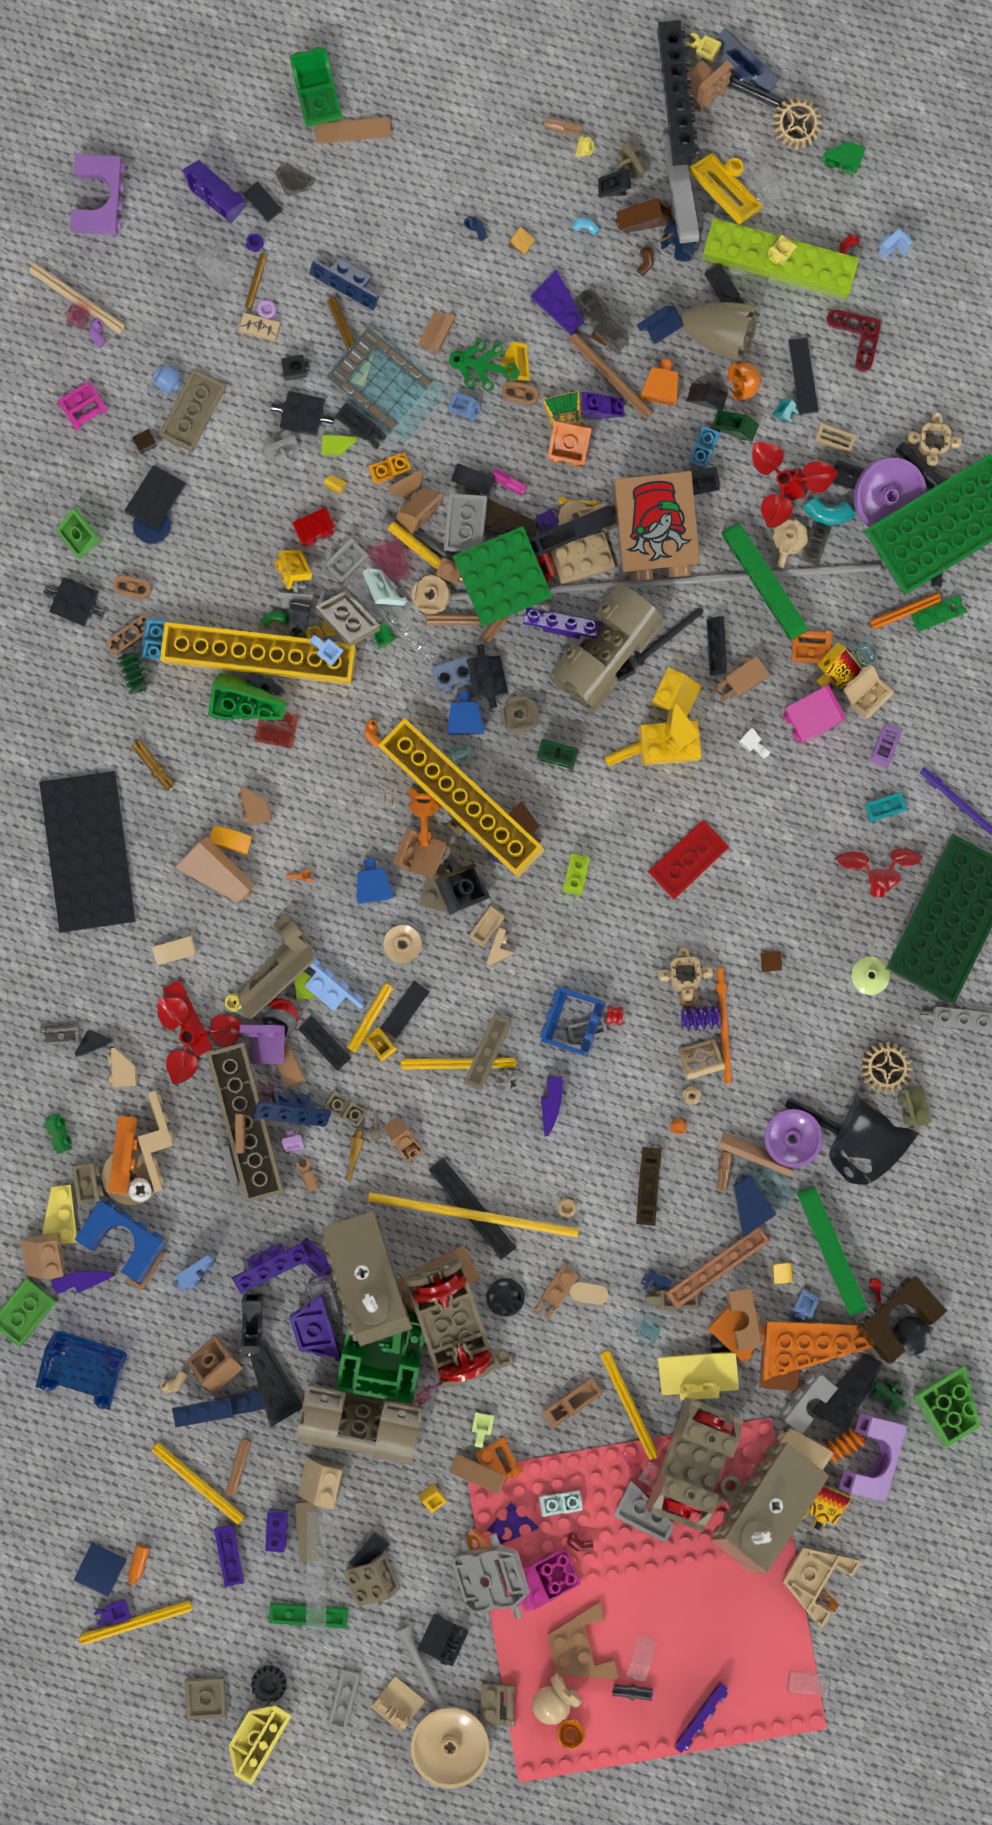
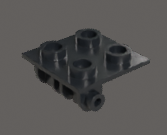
(443, 1640)

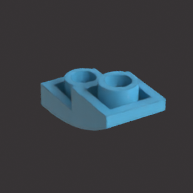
(704, 446)
(153, 638)

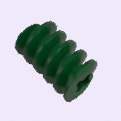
(133, 673)

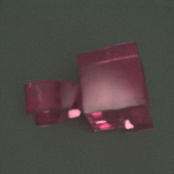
(77, 317)

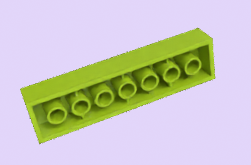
(806, 267)

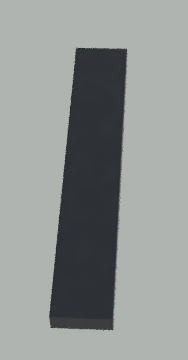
(465, 1199)

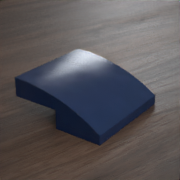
(100, 1569)

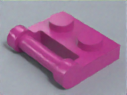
(80, 399)

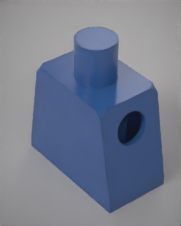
(464, 716)
(373, 884)

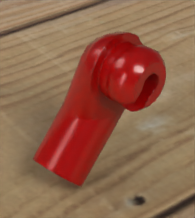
(848, 242)

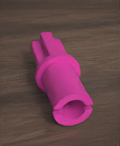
(509, 482)

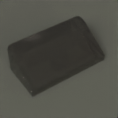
(60, 1032)

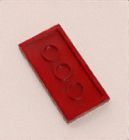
(688, 859)

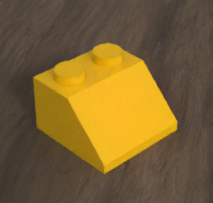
(676, 689)
(679, 730)

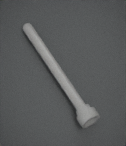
(405, 1635)

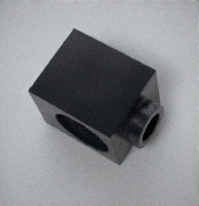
(287, 364)

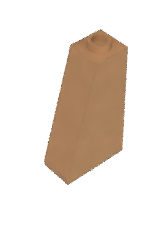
(216, 870)

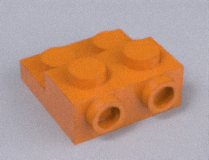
(569, 443)

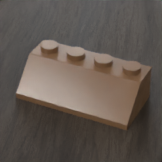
(468, 1266)

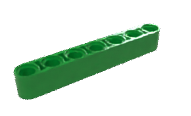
(764, 581)
(832, 1251)

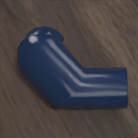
(476, 226)

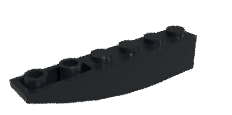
(572, 530)

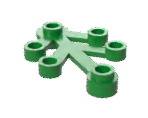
(481, 364)

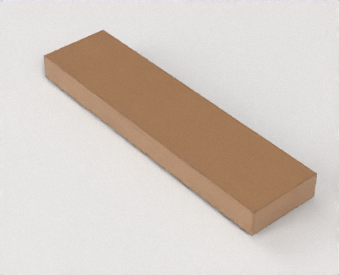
(353, 130)
(752, 1153)

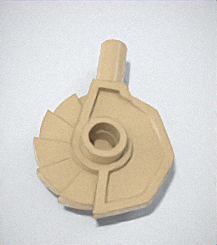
(574, 510)
(790, 539)

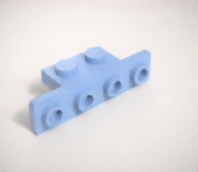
(330, 989)

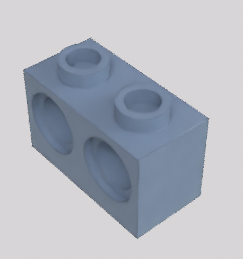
(451, 669)

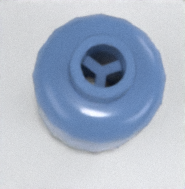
(166, 378)

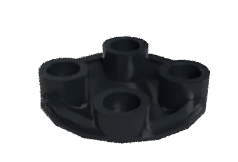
(505, 1297)
(913, 1335)

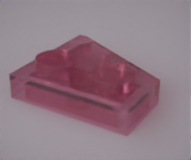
(390, 560)

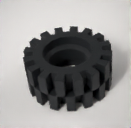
(268, 1696)

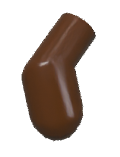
(648, 261)

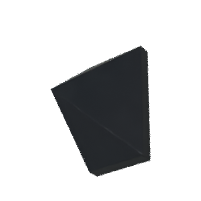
(92, 1042)

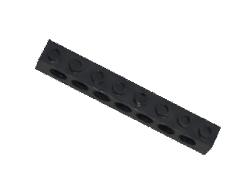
(681, 153)

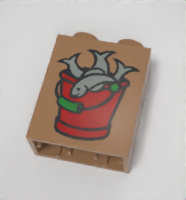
(656, 524)

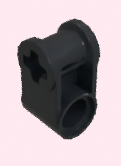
(298, 615)

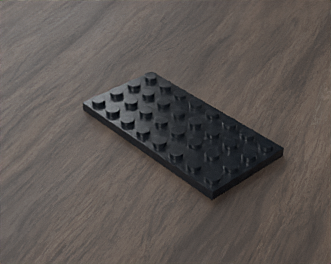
(87, 852)

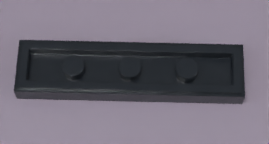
(803, 376)

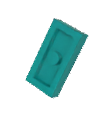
(885, 807)

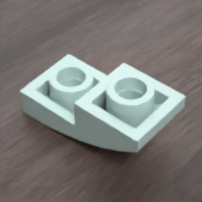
(560, 1503)

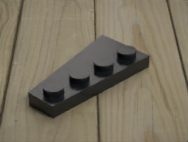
(274, 1386)

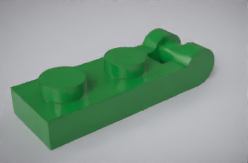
(938, 613)

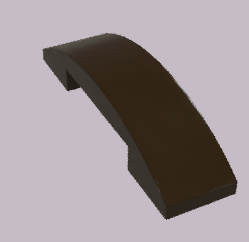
(648, 1186)

